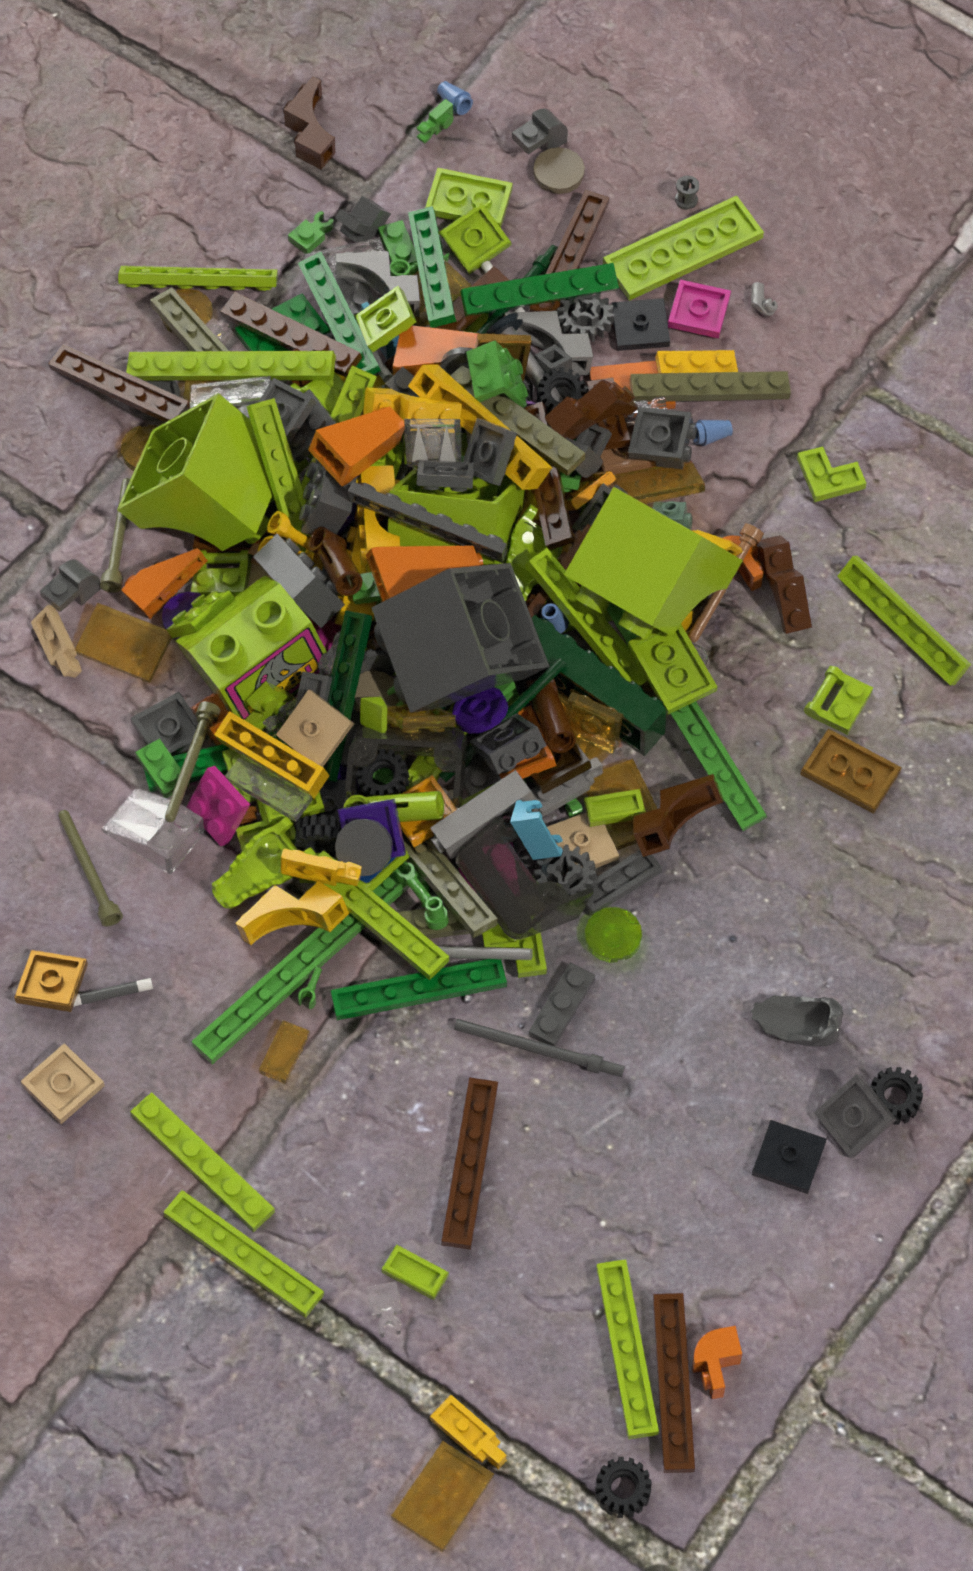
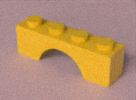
(371, 532)

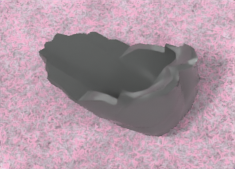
(800, 1019)

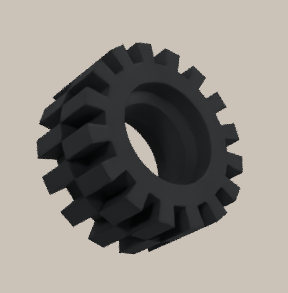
(559, 379)
(384, 760)
(317, 833)
(904, 1082)
(623, 1505)

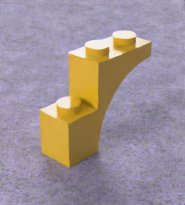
(410, 406)
(278, 909)

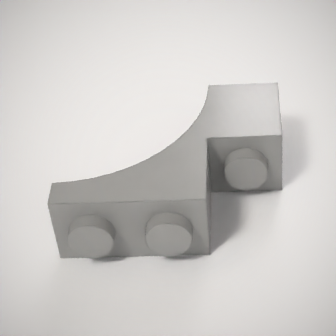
(374, 270)
(546, 332)

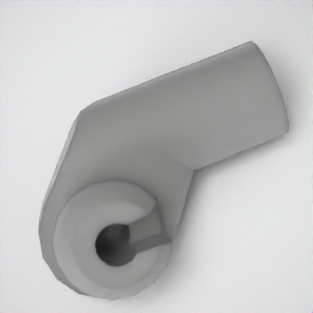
(758, 301)

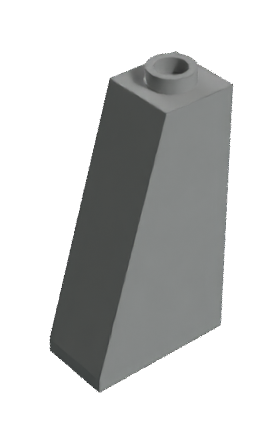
(477, 813)

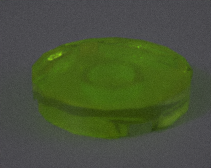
(613, 934)

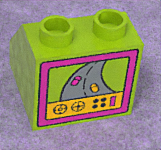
(254, 642)

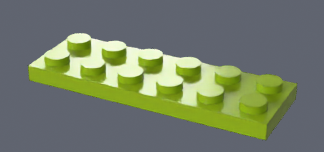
(684, 247)

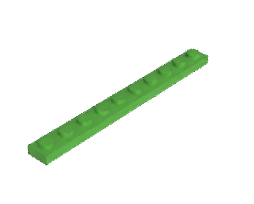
(709, 751)
(286, 978)

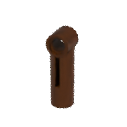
(336, 560)
(552, 717)

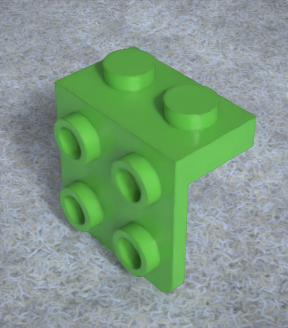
(495, 373)

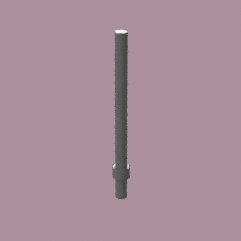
(593, 1063)

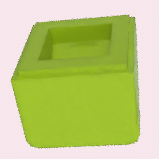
(373, 713)

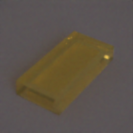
(284, 1052)

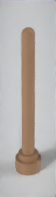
(749, 537)

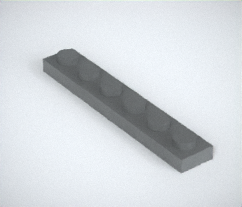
(419, 518)

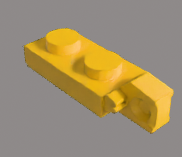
(317, 868)
(468, 1432)

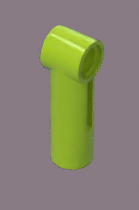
(409, 806)

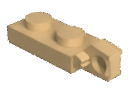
(56, 641)

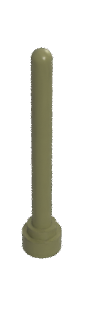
(111, 579)
(206, 715)
(108, 913)

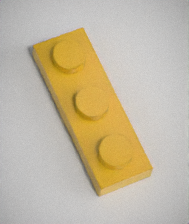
(696, 361)

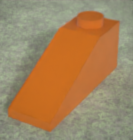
(160, 582)

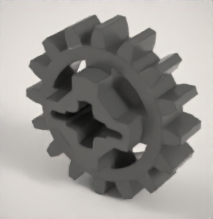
(586, 315)
(577, 878)

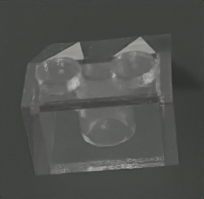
(432, 440)
(143, 829)

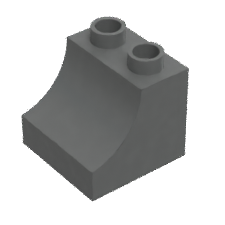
(458, 636)

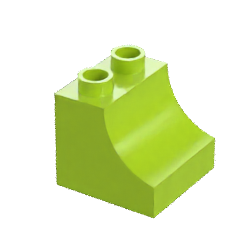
(202, 477)
(484, 506)
(647, 566)

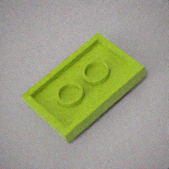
(459, 192)
(673, 668)

